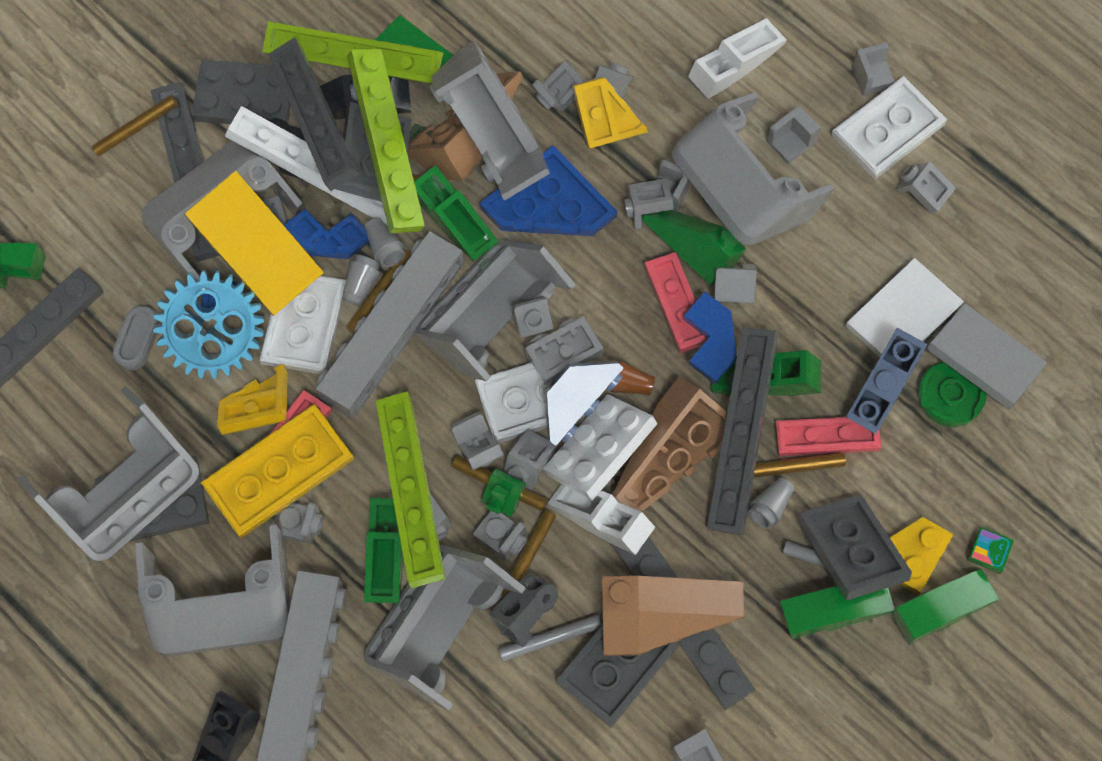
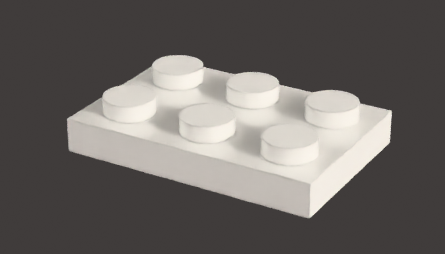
(600, 446)

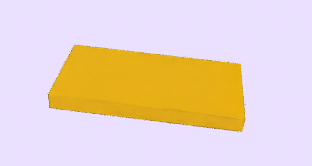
(254, 243)
(277, 471)

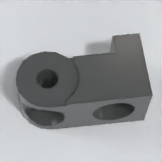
(520, 612)

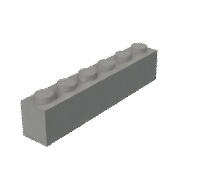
(390, 325)
(302, 668)

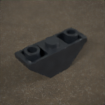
(342, 91)
(227, 729)

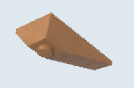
(454, 148)
(686, 434)
(657, 611)

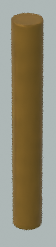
(135, 125)
(383, 284)
(800, 465)
(483, 475)
(531, 548)

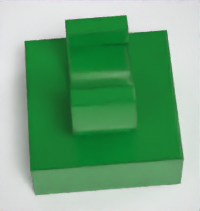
(503, 493)

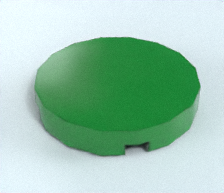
(949, 396)

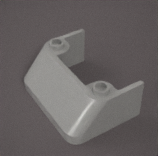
(491, 120)
(735, 180)
(165, 213)
(484, 300)
(128, 495)
(221, 619)
(429, 620)

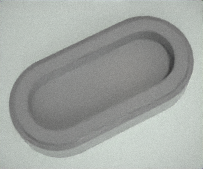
(135, 338)

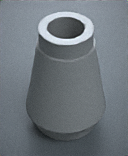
(385, 246)
(360, 279)
(771, 503)

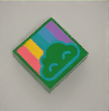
(990, 550)

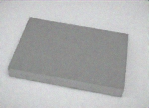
(987, 356)

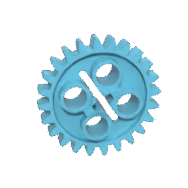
(229, 301)

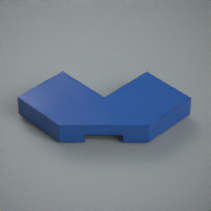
(338, 242)
(716, 324)

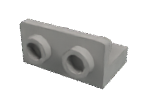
(569, 344)

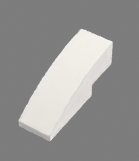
(736, 57)
(604, 517)

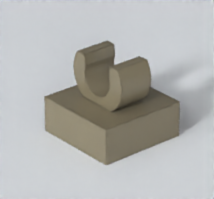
(320, 204)

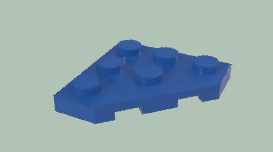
(553, 205)

